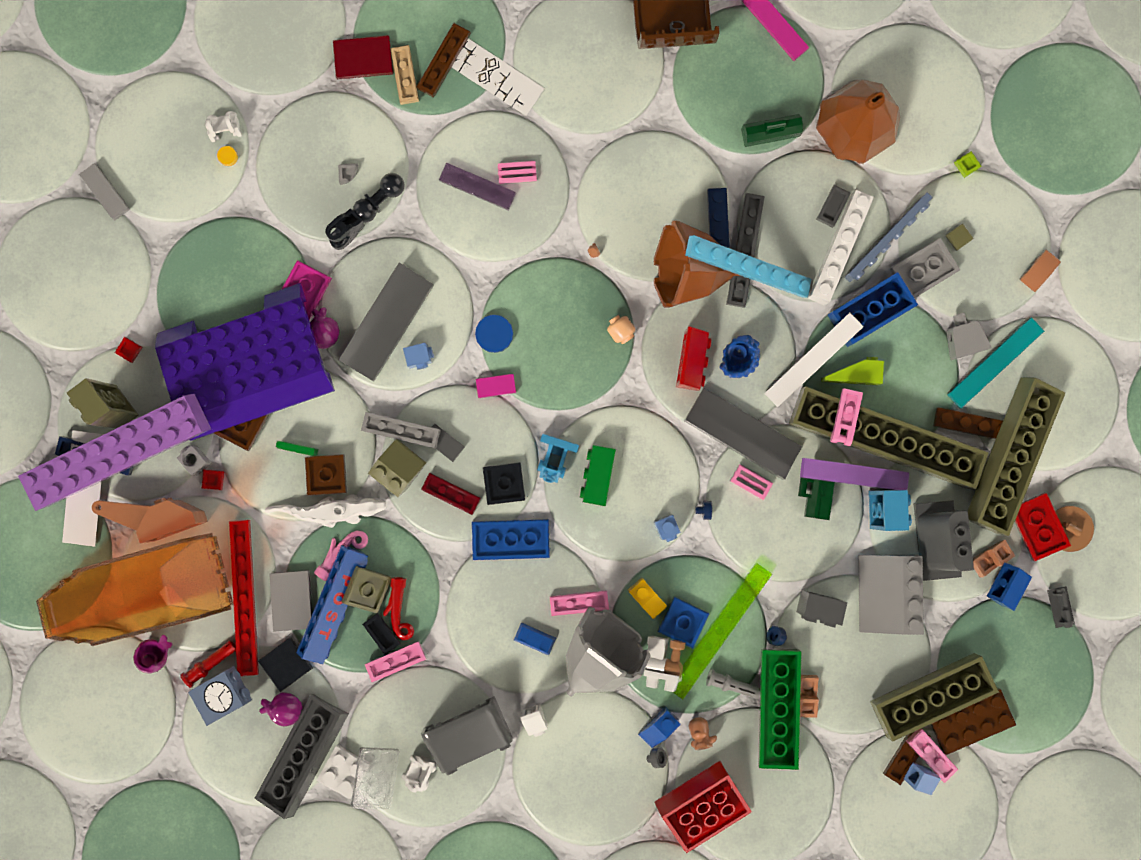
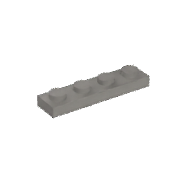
(400, 430)

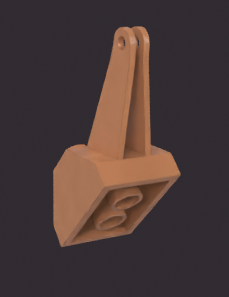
(153, 521)

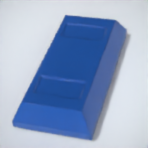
(534, 639)

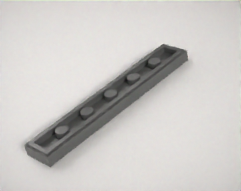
(747, 245)

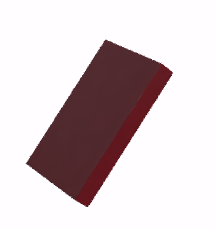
(362, 57)

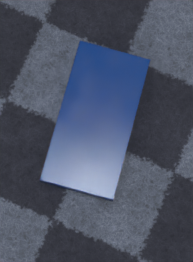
(510, 539)

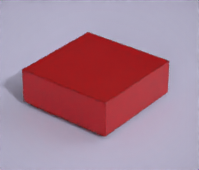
(128, 349)
(212, 479)

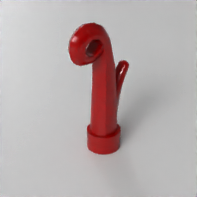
(395, 605)

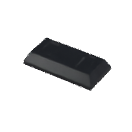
(381, 633)

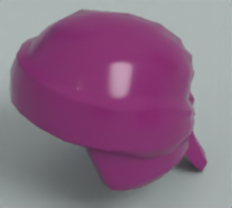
(324, 329)
(151, 655)
(283, 709)

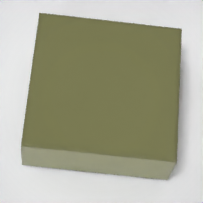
(959, 237)

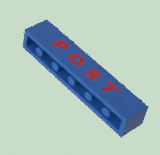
(329, 608)

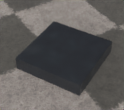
(504, 483)
(284, 664)

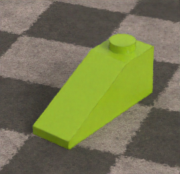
(864, 372)

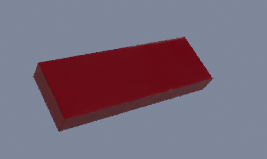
(450, 493)

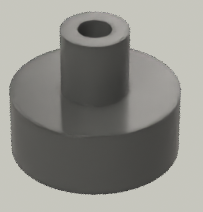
(657, 758)

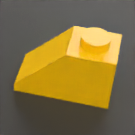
(647, 598)

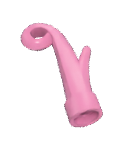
(325, 568)

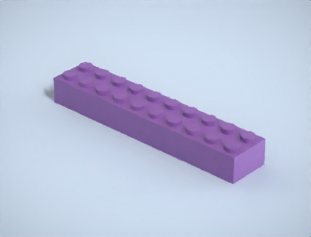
(115, 452)

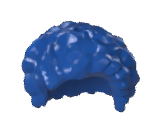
(742, 363)

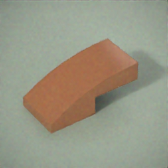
(1040, 270)
(992, 558)
(808, 696)

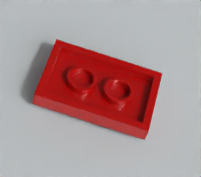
(1041, 527)

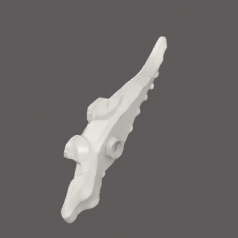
(331, 511)

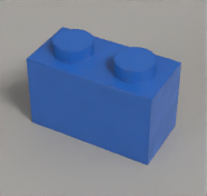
(1009, 586)

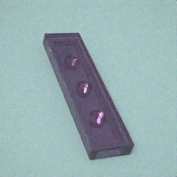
(477, 186)

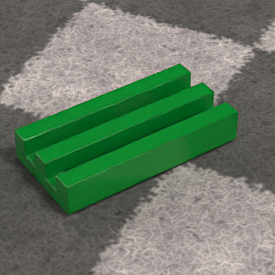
(297, 448)

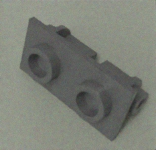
(1061, 607)

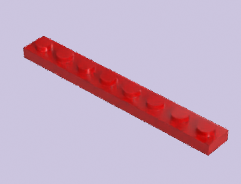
(243, 597)

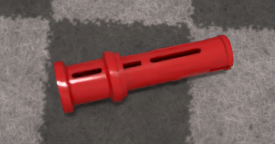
(201, 668)

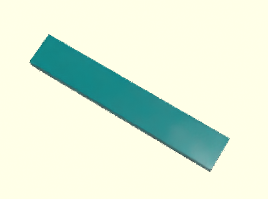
(995, 362)

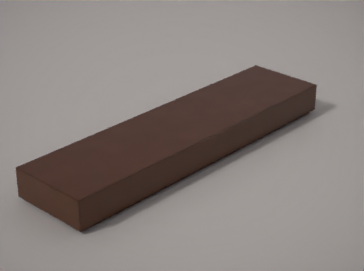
(443, 60)

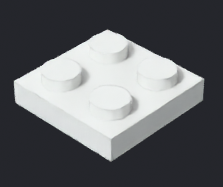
(340, 771)

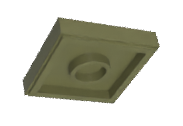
(366, 589)

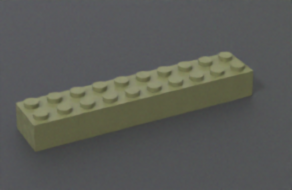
(893, 440)

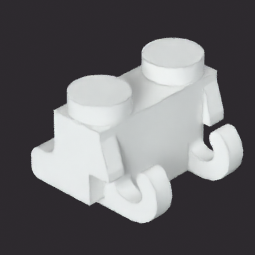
(223, 123)
(418, 773)

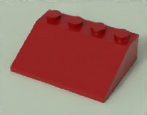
(702, 807)

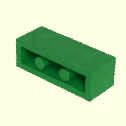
(598, 475)

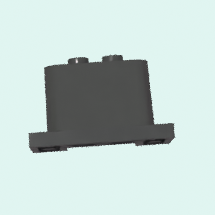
(943, 540)

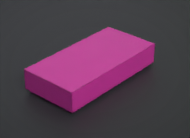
(495, 386)

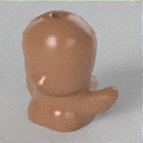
(700, 733)

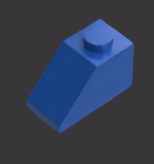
(659, 727)

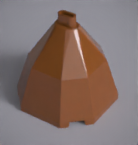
(856, 125)
(680, 276)

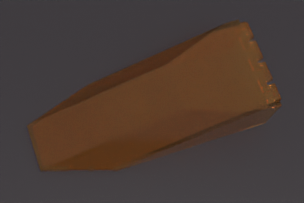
(138, 593)

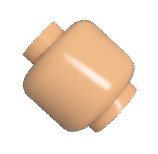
(621, 329)

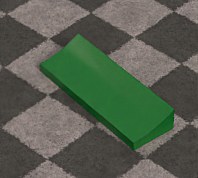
(779, 709)

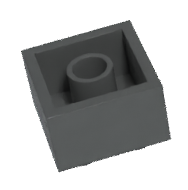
(821, 607)

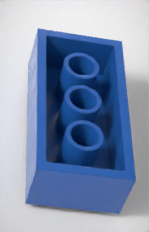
(876, 306)

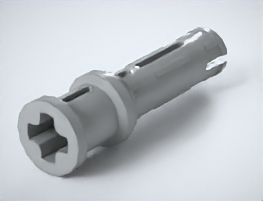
(726, 683)

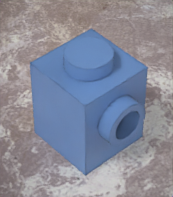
(418, 356)
(667, 528)
(922, 778)

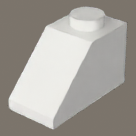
(534, 720)

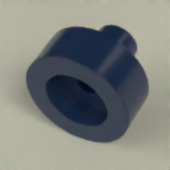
(705, 510)
(776, 636)

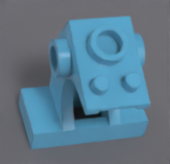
(558, 447)

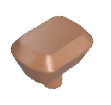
(593, 251)

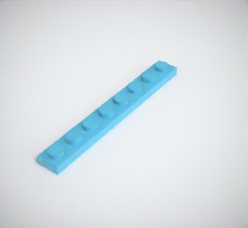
(747, 266)

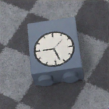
(220, 695)

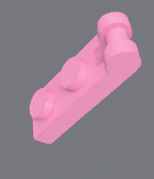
(846, 416)

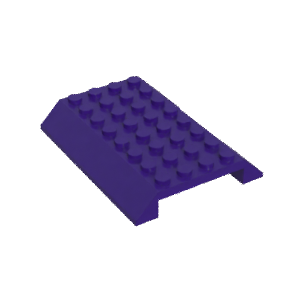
(247, 363)

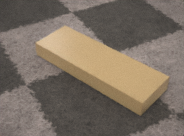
(404, 74)

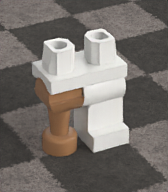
(661, 667)

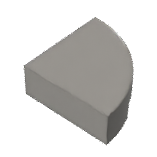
(347, 172)

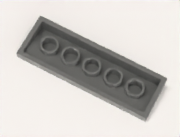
(386, 322)
(743, 434)
(301, 757)

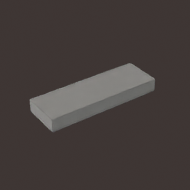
(104, 191)

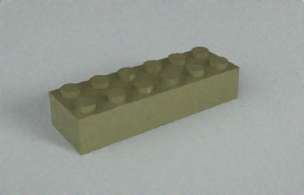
(934, 696)

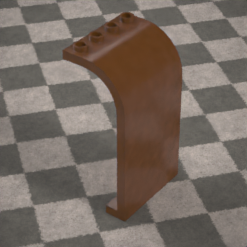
(654, 19)

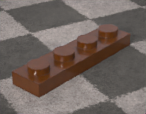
(967, 423)

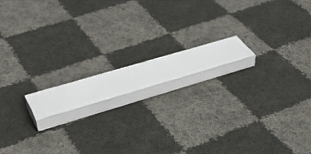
(814, 359)

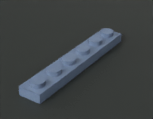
(895, 232)

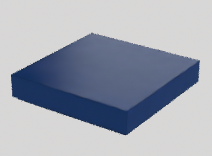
(683, 622)

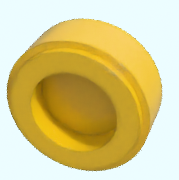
(227, 156)

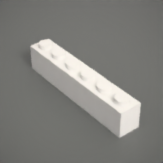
(840, 247)

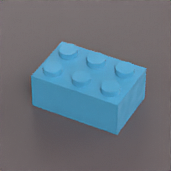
(889, 510)

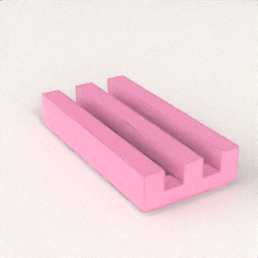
(514, 172)
(737, 474)

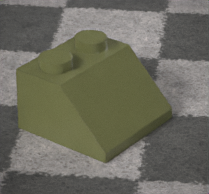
(397, 468)

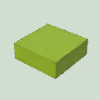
(967, 164)

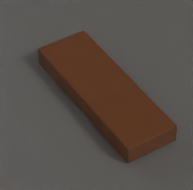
(901, 761)

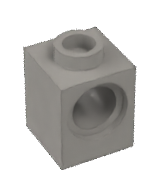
(201, 463)

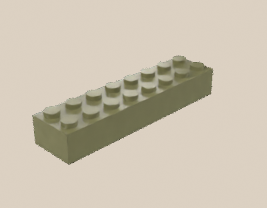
(1015, 455)

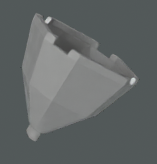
(604, 654)

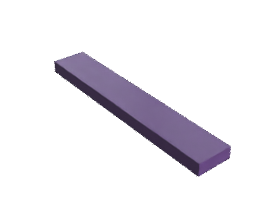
(854, 474)

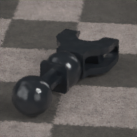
(363, 211)

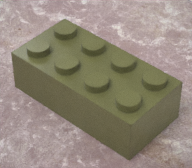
(101, 404)

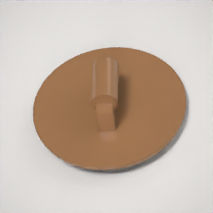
(1077, 527)

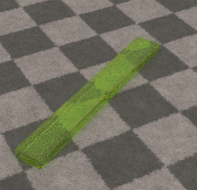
(721, 628)

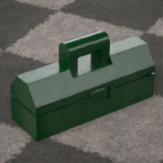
(772, 130)
(820, 498)

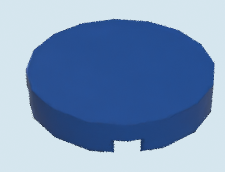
(494, 333)

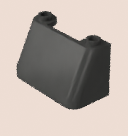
(467, 736)

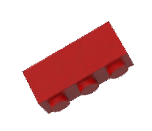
(693, 359)

